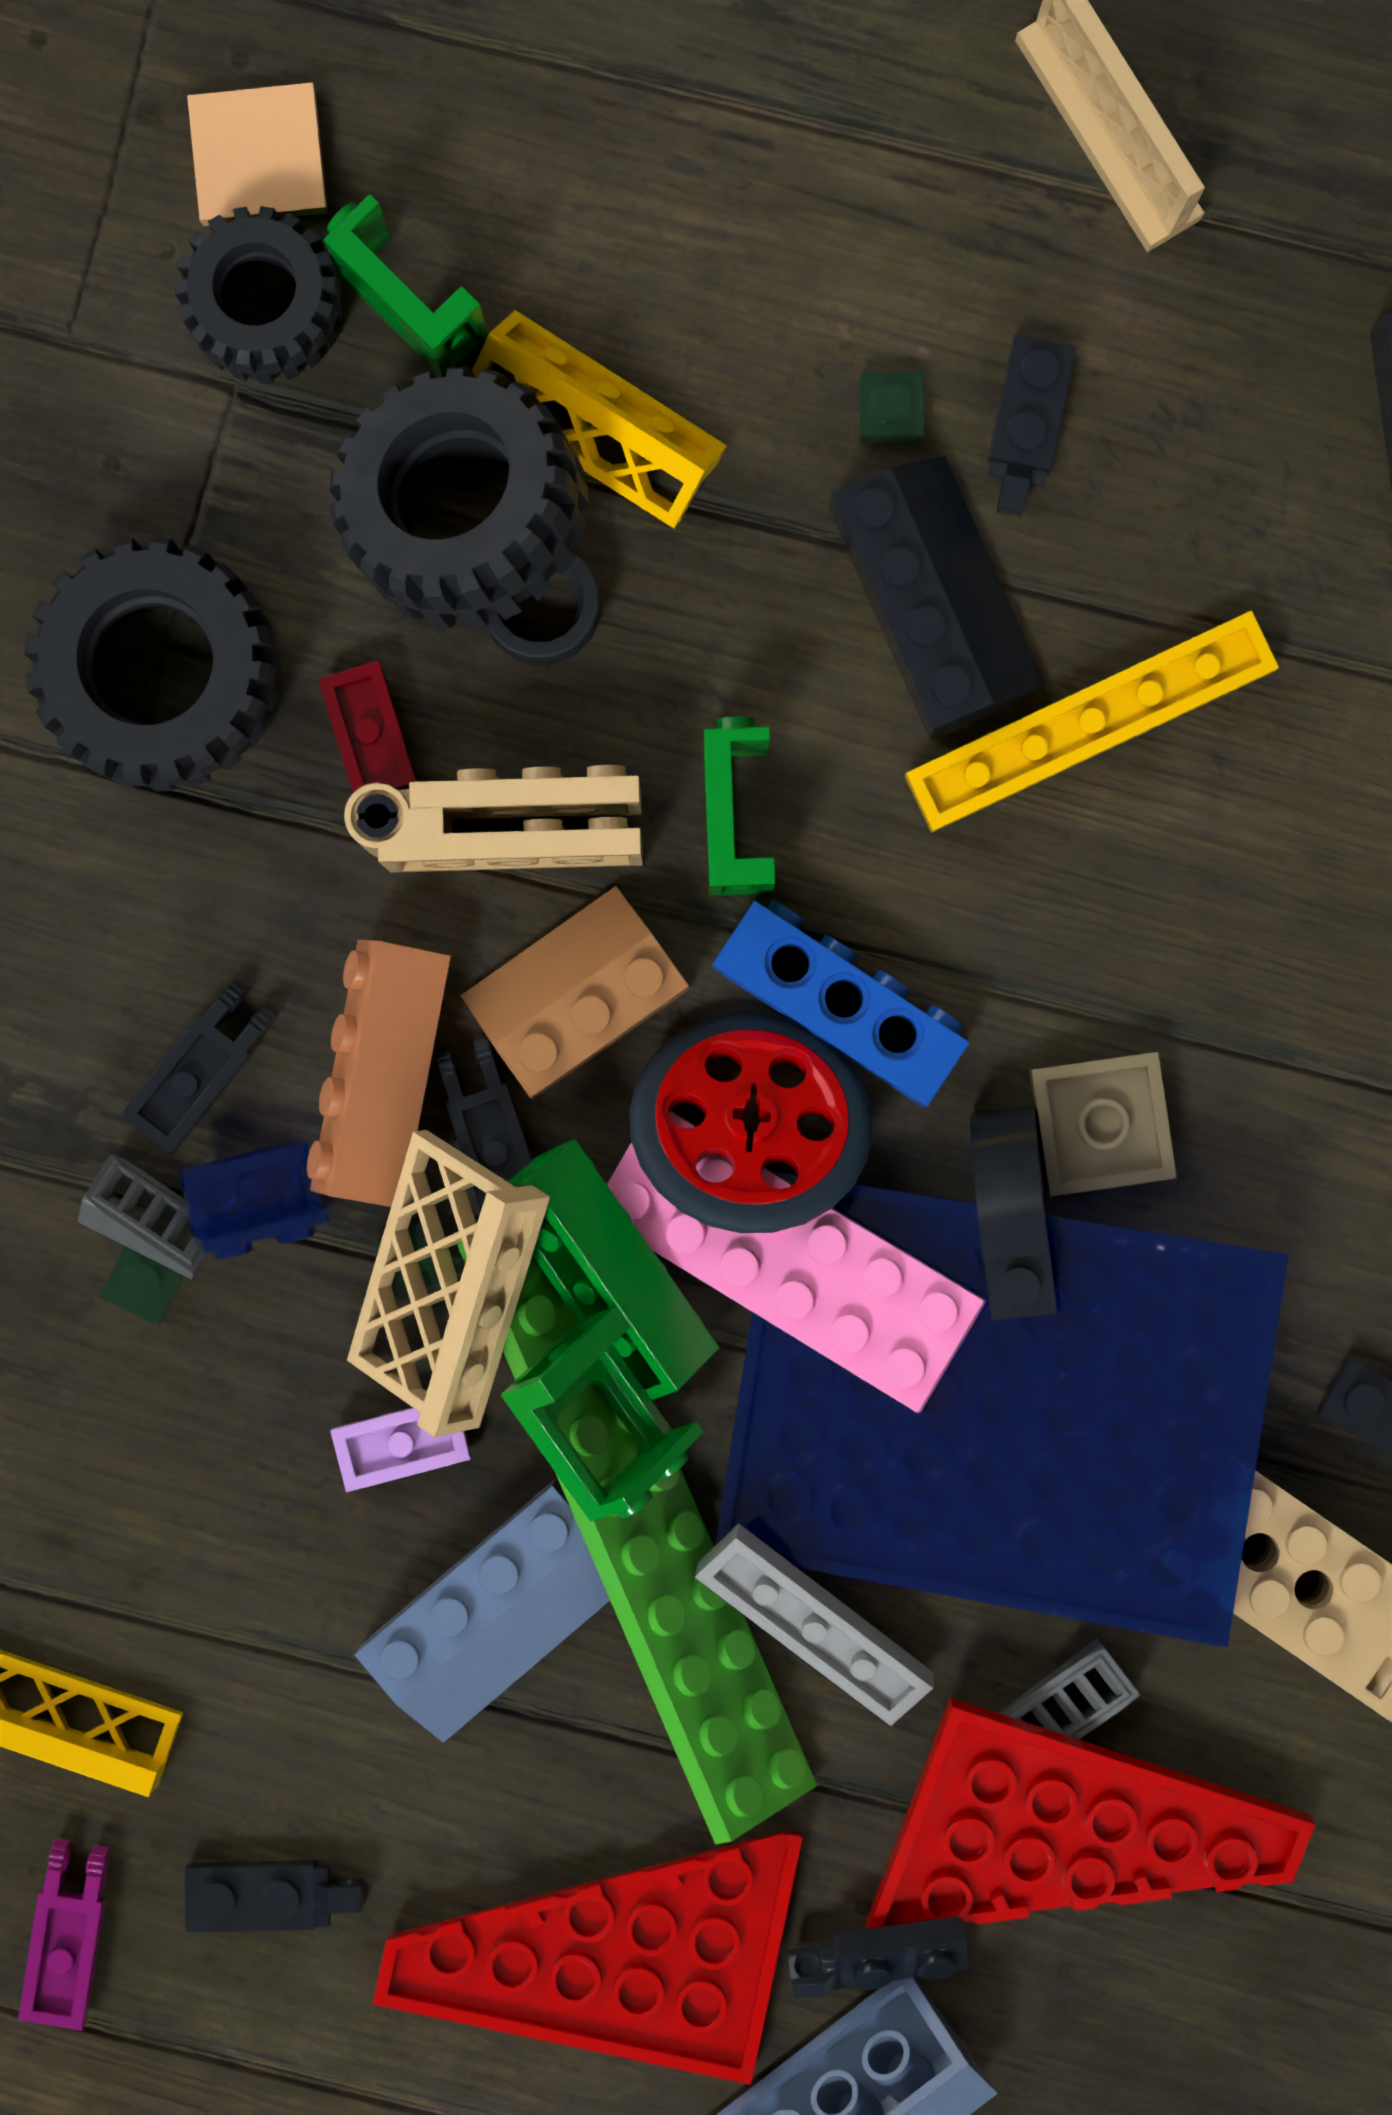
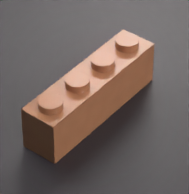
(377, 1070)

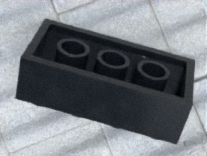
(935, 593)

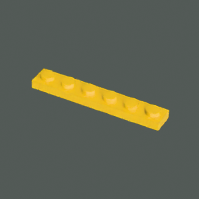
(1091, 721)

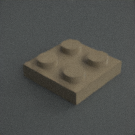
(1102, 1124)

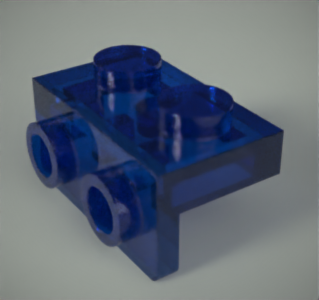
(252, 1199)

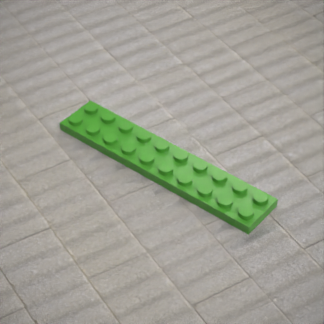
(682, 1633)

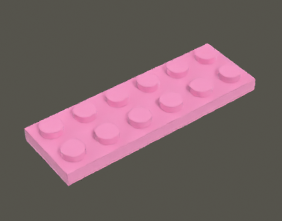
(816, 1281)

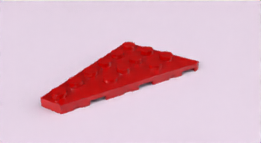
(1049, 1822)
(628, 1966)

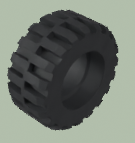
(415, 440)
(87, 612)

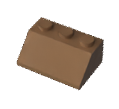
(574, 992)

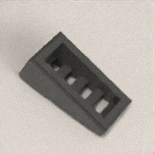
(117, 1224)
(1073, 1671)

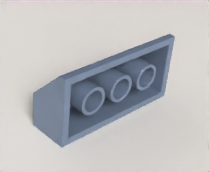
(488, 1617)
(878, 2059)

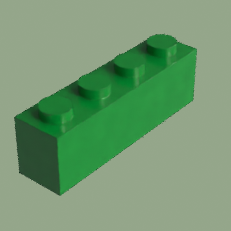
(604, 1262)

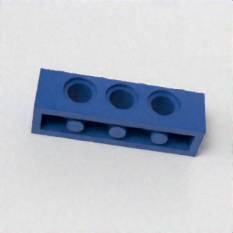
(912, 1073)

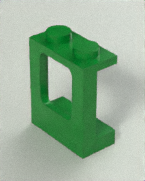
(438, 337)
(726, 874)
(558, 1376)

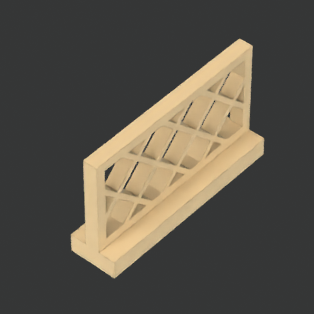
(1113, 120)
(478, 1304)

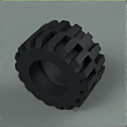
(247, 245)

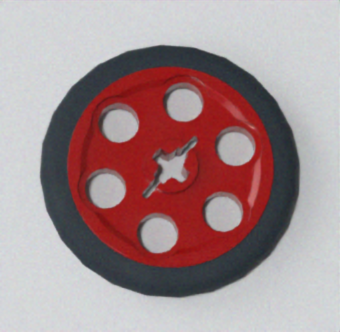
(744, 1200)

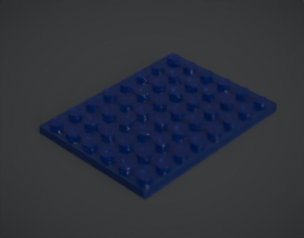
(1063, 1456)

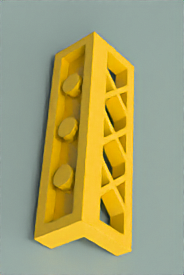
(613, 409)
(81, 1750)

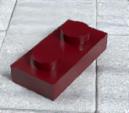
(367, 727)

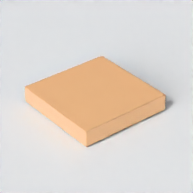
(257, 151)

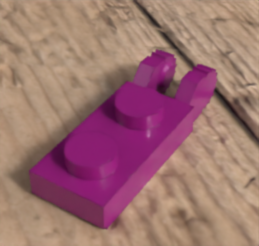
(64, 1942)

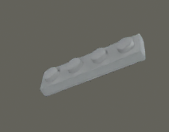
(814, 1625)

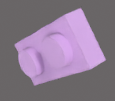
(392, 1449)

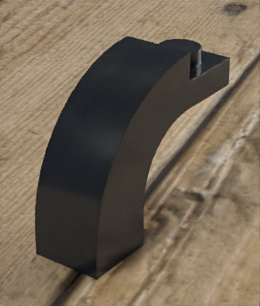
(1012, 1212)

